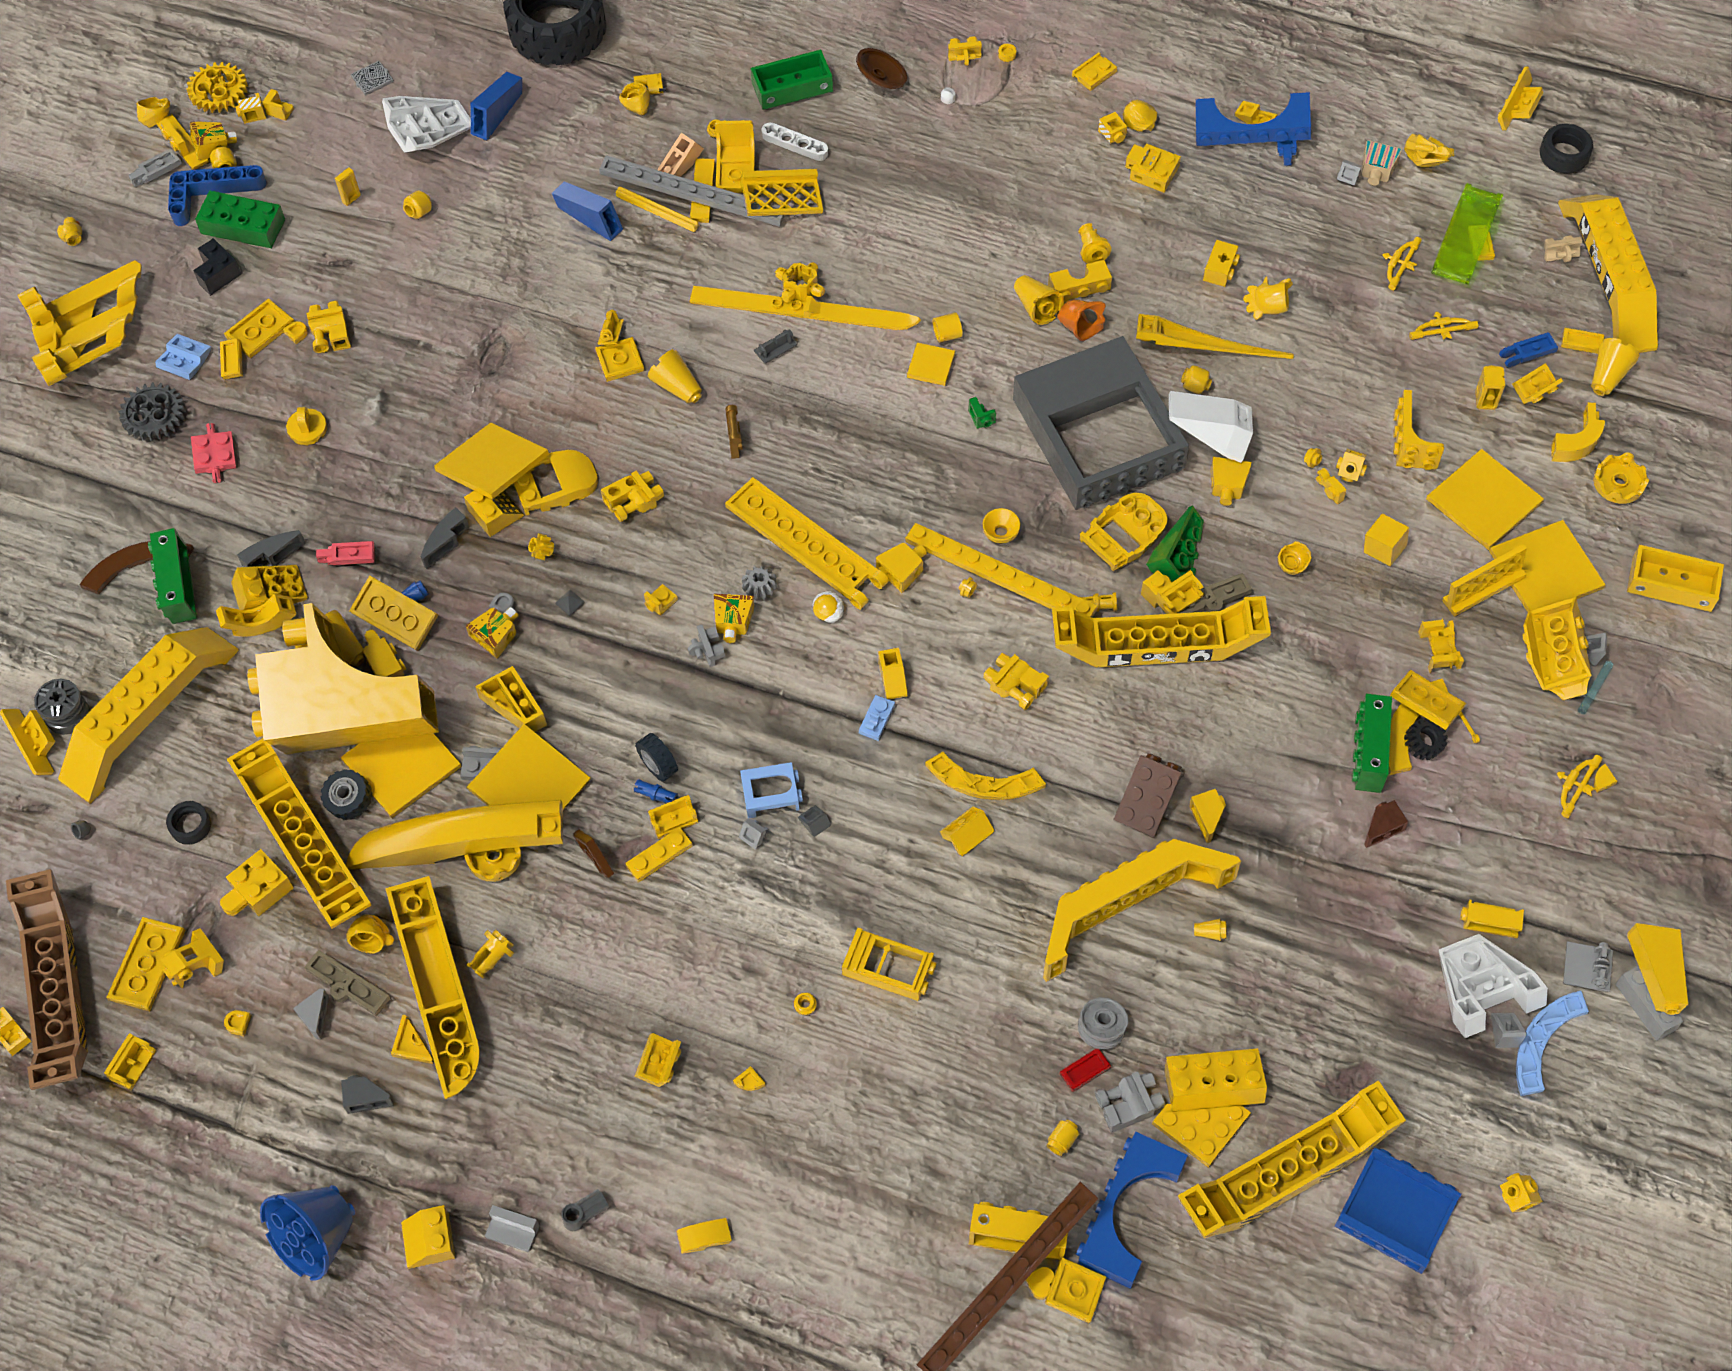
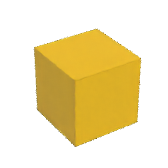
(1386, 539)

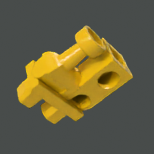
(328, 321)
(632, 488)
(1016, 674)

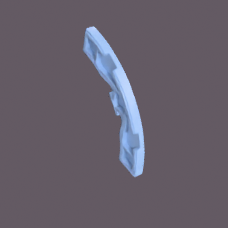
(1537, 1035)

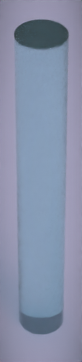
(1595, 687)

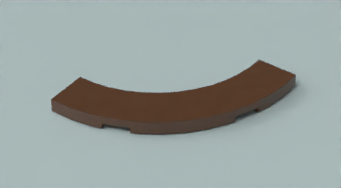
(125, 558)

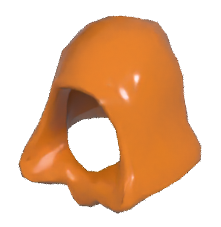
(1075, 320)

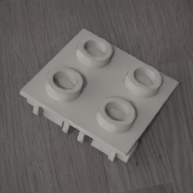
(1588, 966)

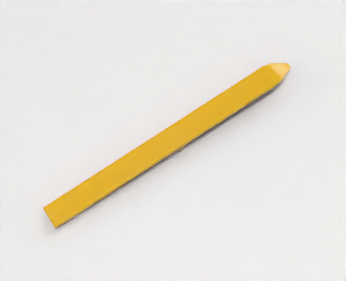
(803, 309)

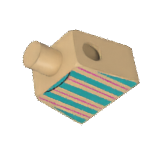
(1379, 161)

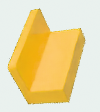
(968, 830)

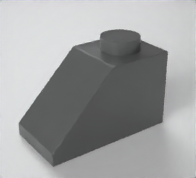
(363, 1095)

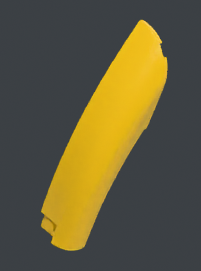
(459, 833)
(435, 983)

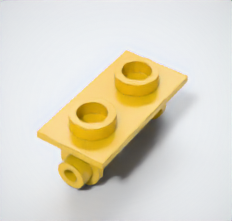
(611, 329)

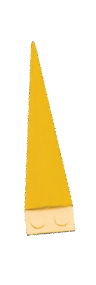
(1173, 334)

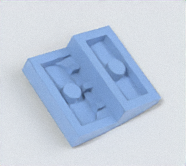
(183, 356)

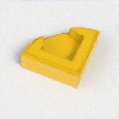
(1604, 779)
(749, 1080)

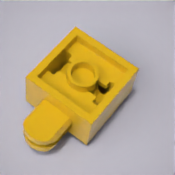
(256, 885)

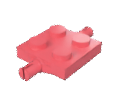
(213, 452)

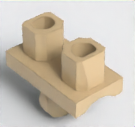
(1562, 249)

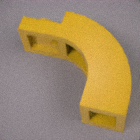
(1577, 446)
(259, 619)

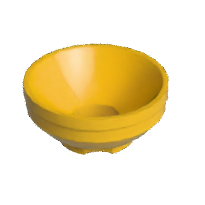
(1001, 519)

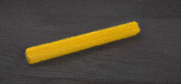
(657, 209)

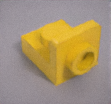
(660, 599)

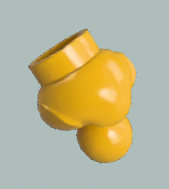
(70, 231)

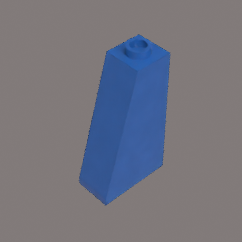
(494, 104)
(588, 209)

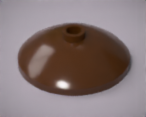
(881, 68)

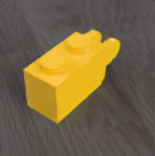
(382, 656)

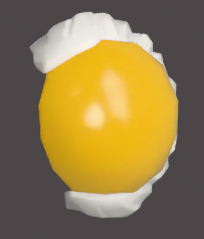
(828, 607)

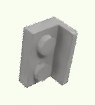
(475, 760)

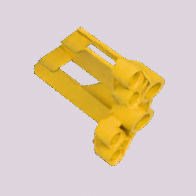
(67, 322)

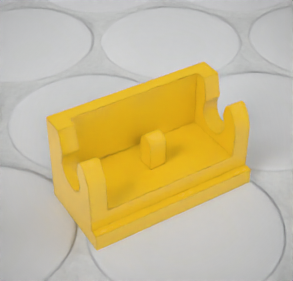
(1180, 594)
(672, 815)
(130, 1061)

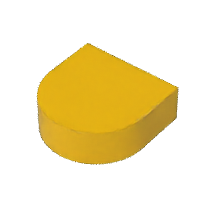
(296, 331)
(237, 1022)

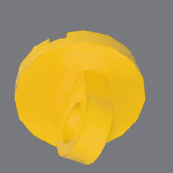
(306, 426)

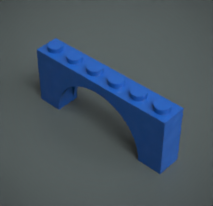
(1290, 125)
(1103, 1250)

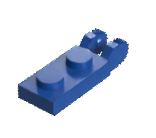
(1529, 349)

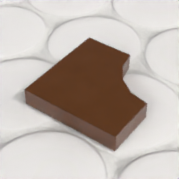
(591, 849)

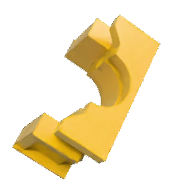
(1442, 644)

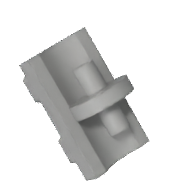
(711, 652)

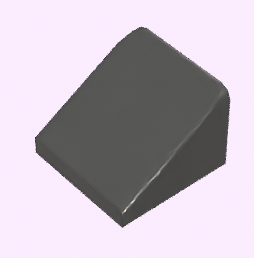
(815, 820)

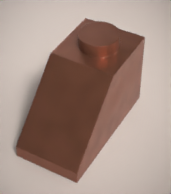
(1385, 823)

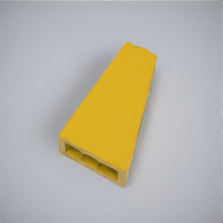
(1661, 964)

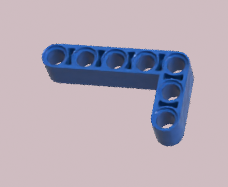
(199, 182)

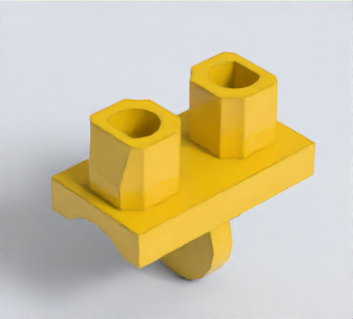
(964, 51)

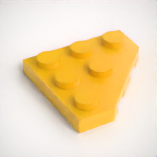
(1202, 1130)

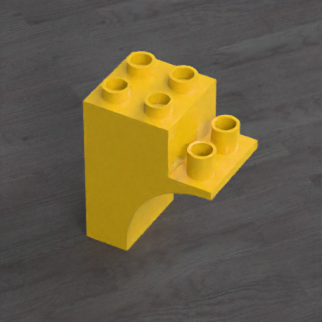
(322, 702)

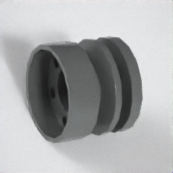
(60, 705)

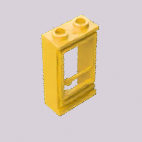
(859, 954)

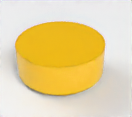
(1007, 52)

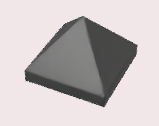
(569, 602)

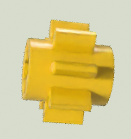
(541, 546)

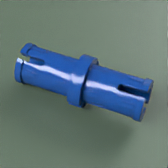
(655, 792)

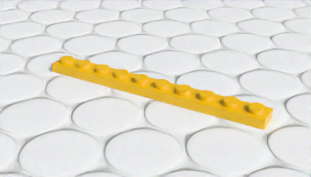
(996, 571)

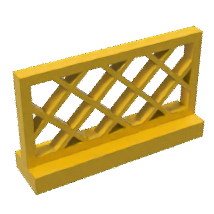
(780, 180)
(1486, 581)

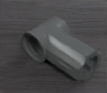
(586, 1209)

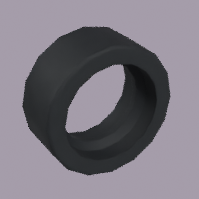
(180, 810)

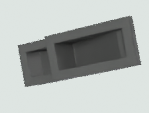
(444, 537)
(271, 550)

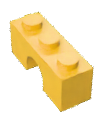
(1096, 280)

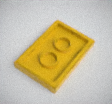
(259, 327)
(1428, 699)

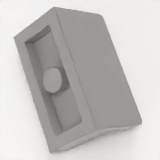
(512, 1229)

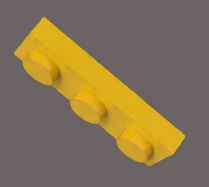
(658, 854)

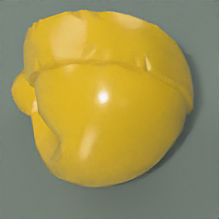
(369, 934)

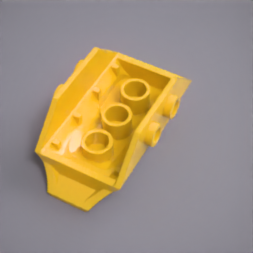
(1558, 648)

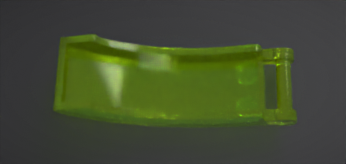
(1466, 234)

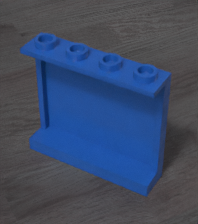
(1398, 1209)

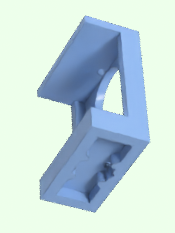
(789, 798)

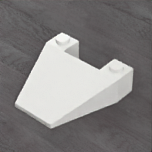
(1482, 976)

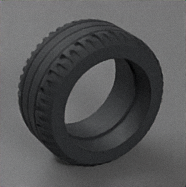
(1571, 135)

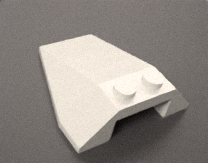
(424, 122)

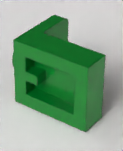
(978, 414)

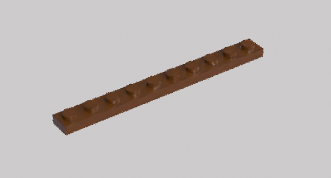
(1008, 1279)

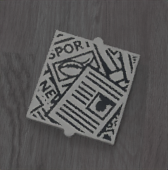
(372, 78)

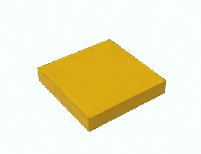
(619, 359)
(931, 364)
(1075, 1290)

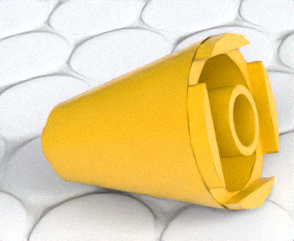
(1038, 299)
(1612, 365)
(675, 377)
(346, 640)

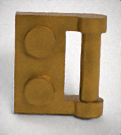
(733, 430)

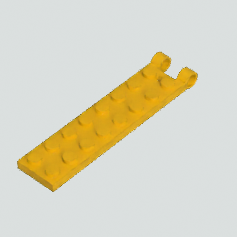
(805, 541)

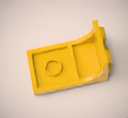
(734, 153)
(1409, 448)

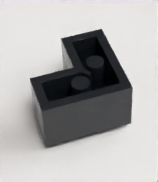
(217, 267)

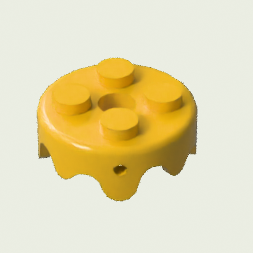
(1622, 468)
(495, 869)

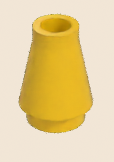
(1211, 929)

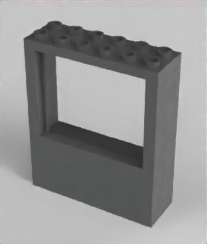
(1085, 386)

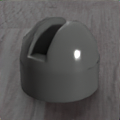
(80, 829)

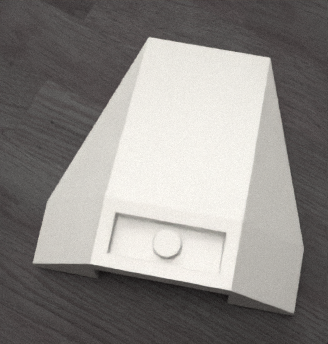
(1215, 421)

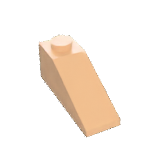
(681, 156)

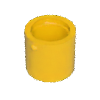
(947, 327)

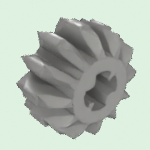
(759, 582)

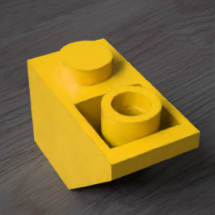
(892, 673)

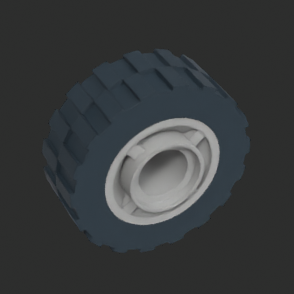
(656, 757)
(357, 799)

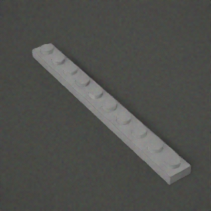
(683, 188)

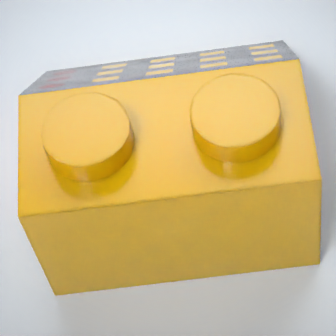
(492, 514)

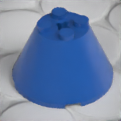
(307, 1228)

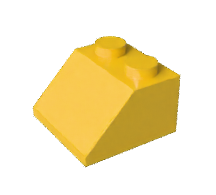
(428, 1237)

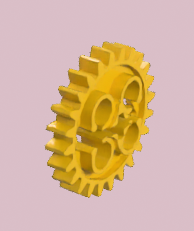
(223, 93)

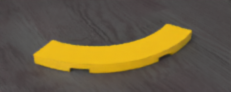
(1400, 722)
(984, 786)

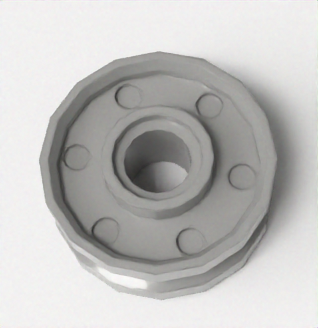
(1098, 1034)

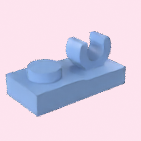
(876, 717)

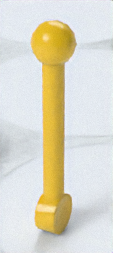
(1475, 737)

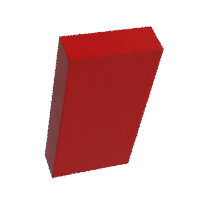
(1085, 1069)

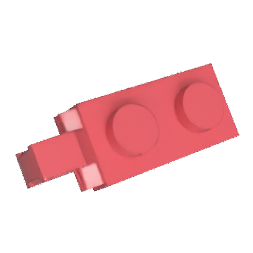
(347, 553)

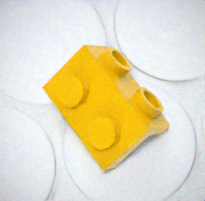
(1535, 384)
(658, 1060)

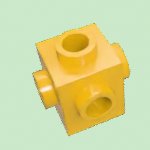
(1355, 459)
(1520, 1192)

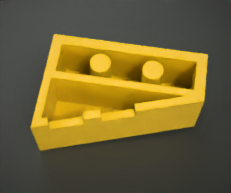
(512, 699)

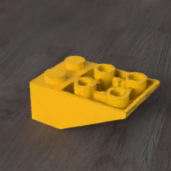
(258, 584)

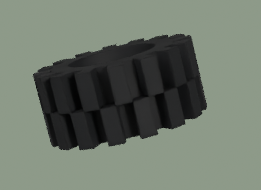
(1418, 746)

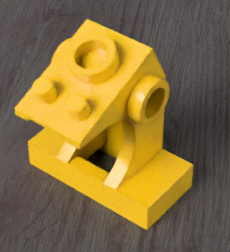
(207, 957)

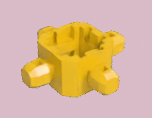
(799, 271)

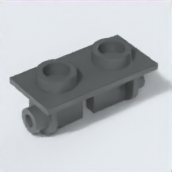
(775, 346)

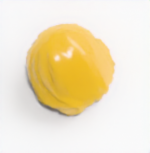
(1139, 115)

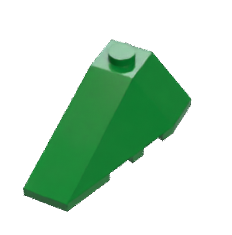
(1177, 550)

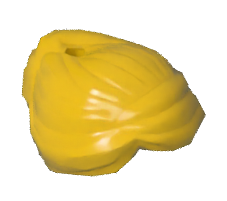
(635, 98)
(152, 110)

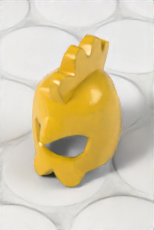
(1268, 298)

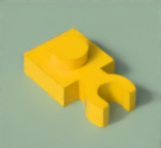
(1333, 488)

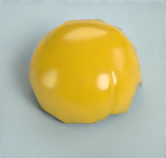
(1294, 558)

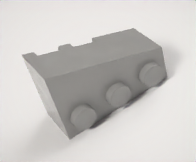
(1636, 993)

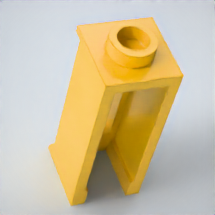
(1492, 919)

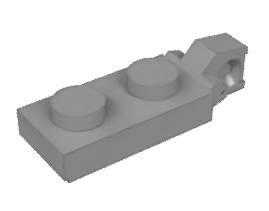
(155, 167)

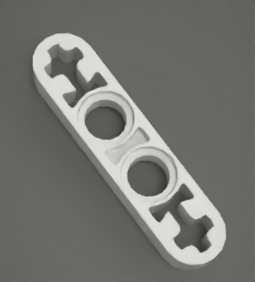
(792, 144)

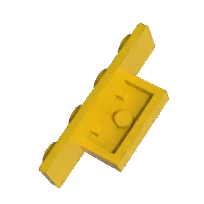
(1521, 100)
(180, 141)
(31, 737)

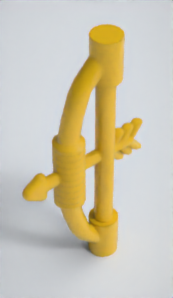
(1405, 264)
(1445, 331)
(1570, 780)

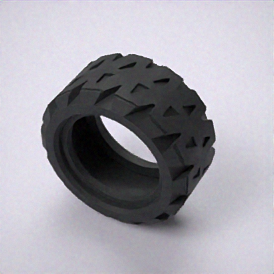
(555, 42)

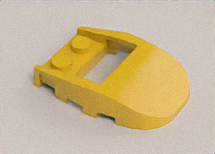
(574, 475)
(1134, 514)

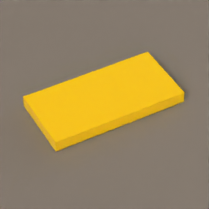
(393, 613)
(142, 966)

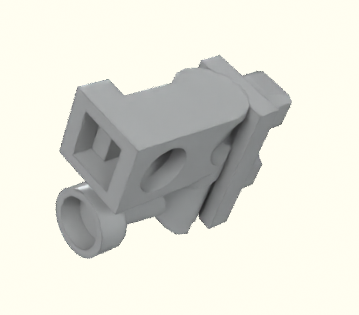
(1136, 1102)

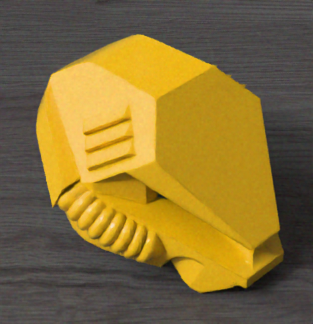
(1427, 152)

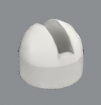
(948, 95)

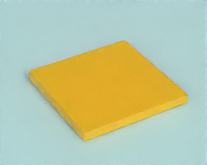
(491, 460)
(1485, 499)
(1553, 567)
(401, 768)
(528, 772)

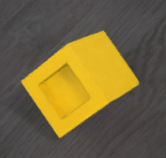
(275, 107)

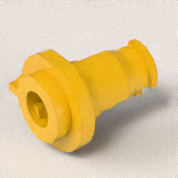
(1094, 247)
(491, 952)

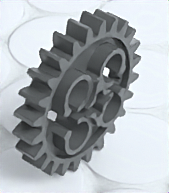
(152, 411)

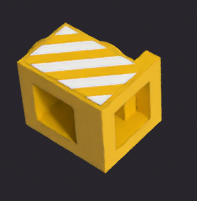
(251, 109)
(1115, 131)

